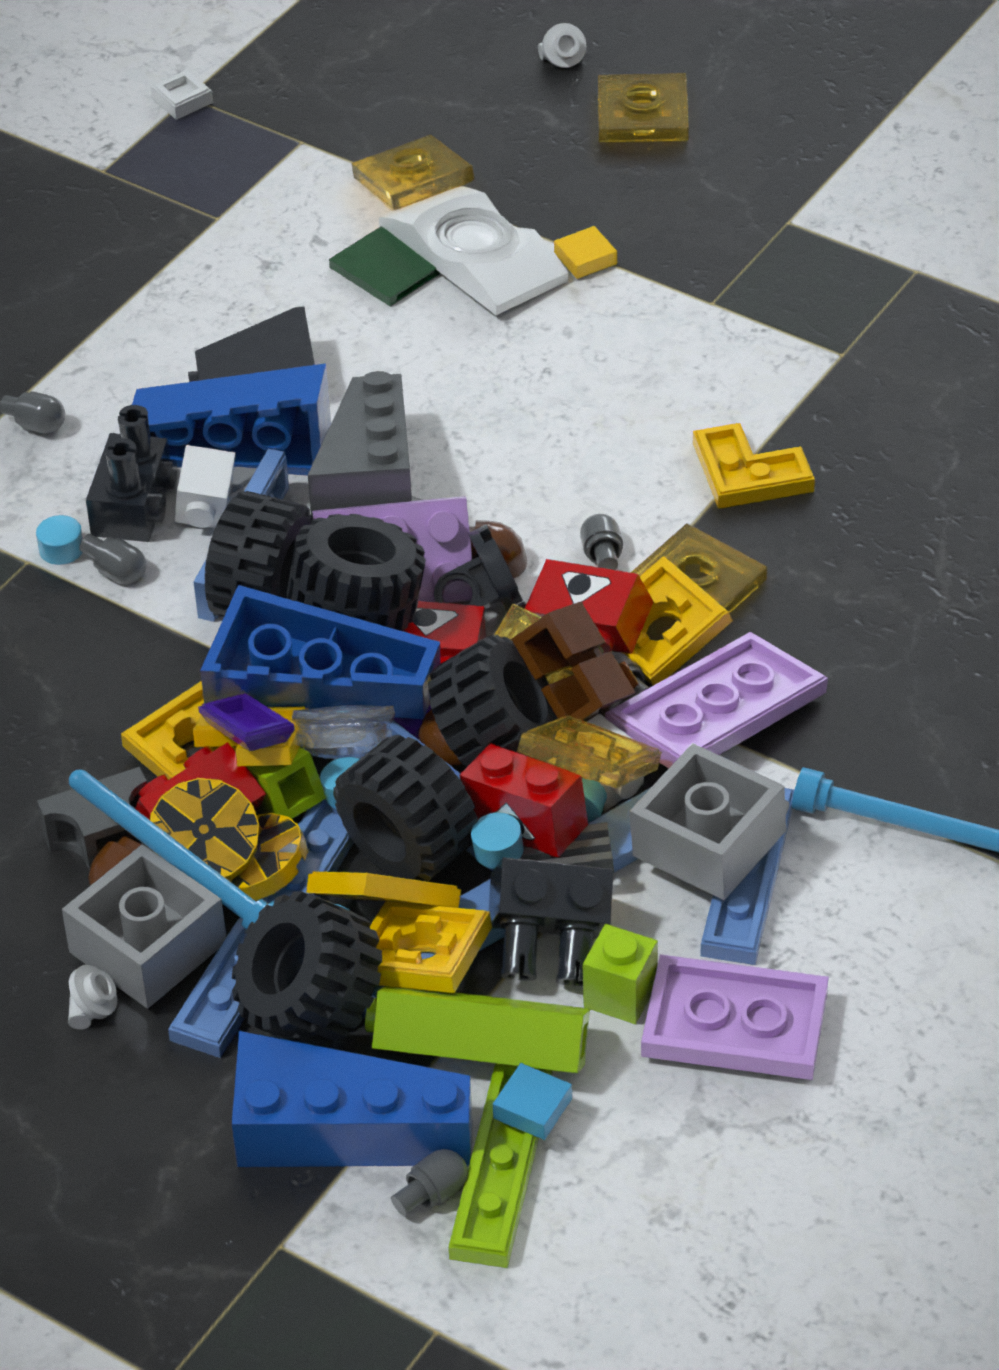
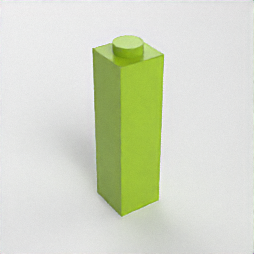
(479, 1028)

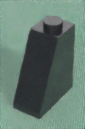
(264, 347)

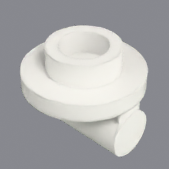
(563, 45)
(90, 996)

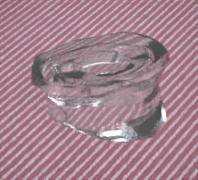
(342, 729)

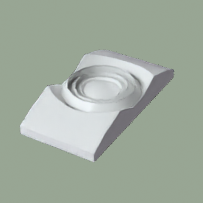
(478, 248)

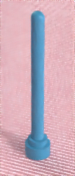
(818, 793)
(166, 846)

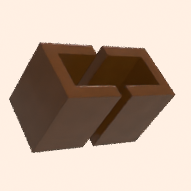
(572, 639)

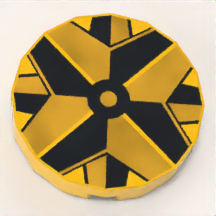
(211, 823)
(275, 861)

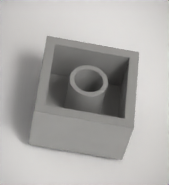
(708, 821)
(145, 925)

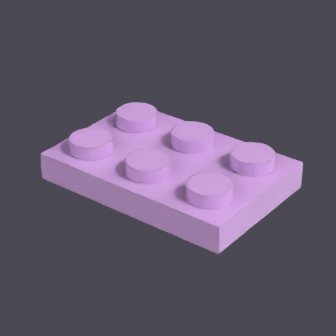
(439, 528)
(735, 1017)

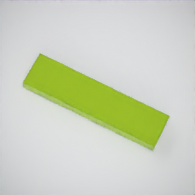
(494, 1185)

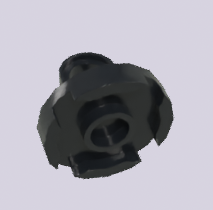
(486, 575)

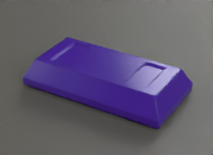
(247, 721)

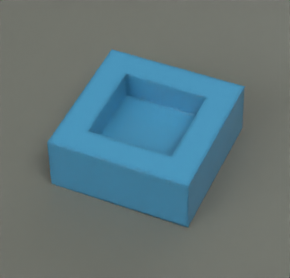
(532, 1101)

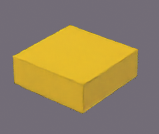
(585, 252)

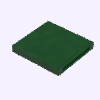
(383, 266)

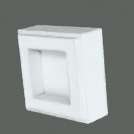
(181, 94)

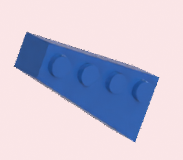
(244, 415)
(315, 658)
(342, 1108)

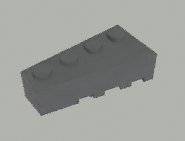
(365, 448)

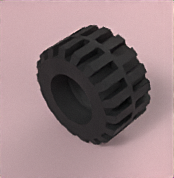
(252, 547)
(358, 569)
(487, 698)
(405, 809)
(306, 970)

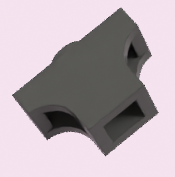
(79, 826)

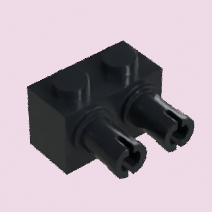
(131, 480)
(548, 899)

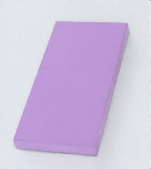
(719, 699)

